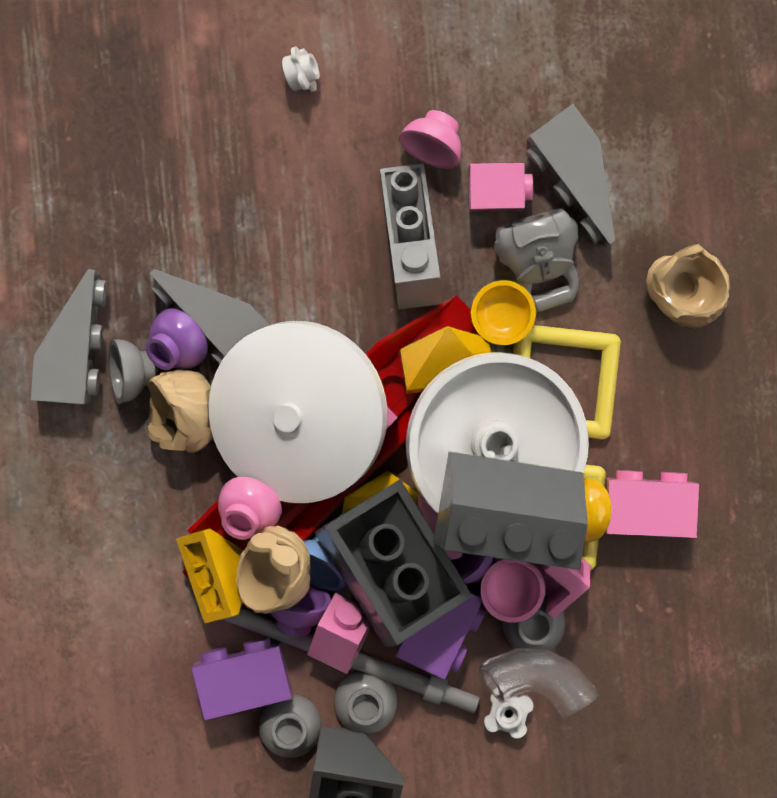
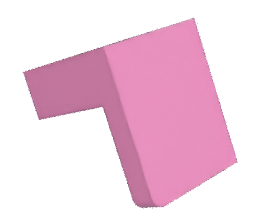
(563, 585)

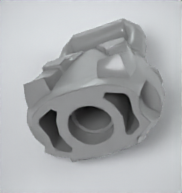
(540, 251)

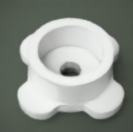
(301, 70)
(514, 725)

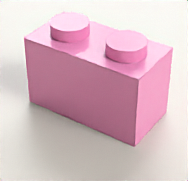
(653, 506)

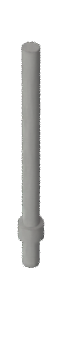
(433, 688)

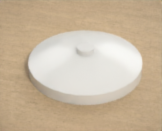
(298, 410)
(496, 410)

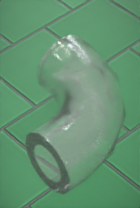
(540, 673)

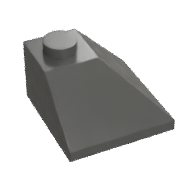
(352, 767)

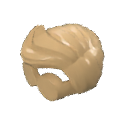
(688, 288)
(184, 400)
(273, 571)

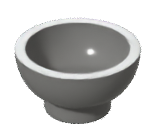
(128, 370)
(537, 631)
(365, 703)
(290, 727)

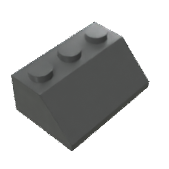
(512, 511)
(393, 564)

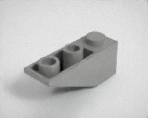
(576, 162)
(411, 236)
(218, 315)
(66, 355)

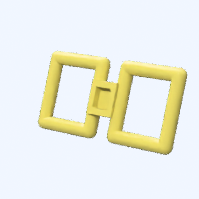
(602, 423)

